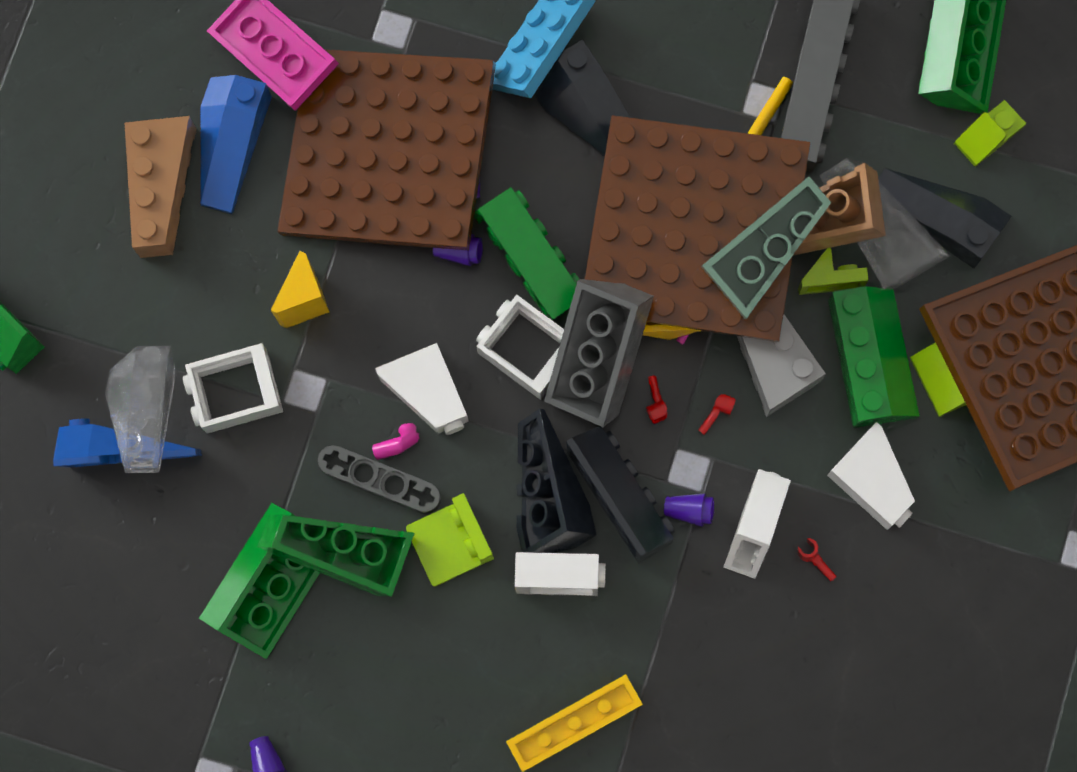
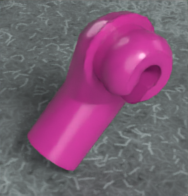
(396, 446)

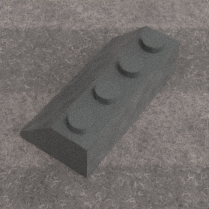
(598, 349)

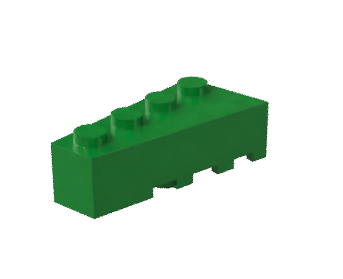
(529, 251)
(347, 552)

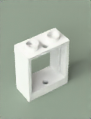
(490, 335)
(193, 384)
(558, 574)

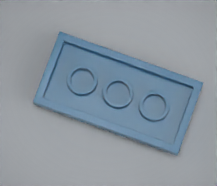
(538, 45)

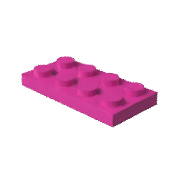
(273, 49)

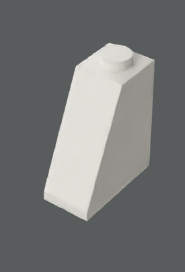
(426, 388)
(875, 479)
(757, 523)

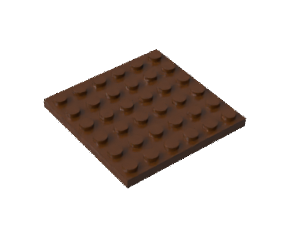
(390, 151)
(674, 203)
(1017, 363)

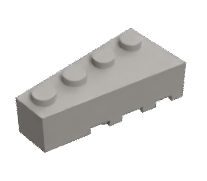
(780, 368)

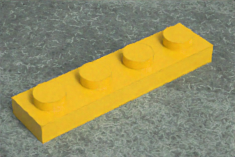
(574, 723)

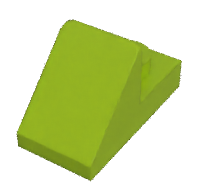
(989, 133)
(824, 279)

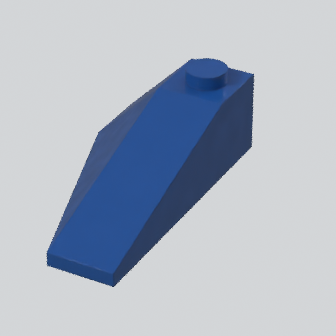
(229, 132)
(93, 445)

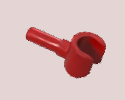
(722, 404)
(657, 410)
(816, 559)

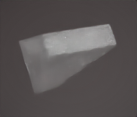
(140, 404)

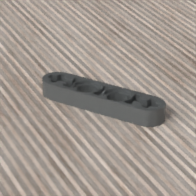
(378, 481)

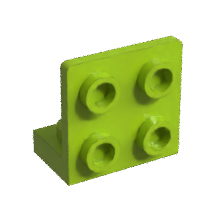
(450, 542)

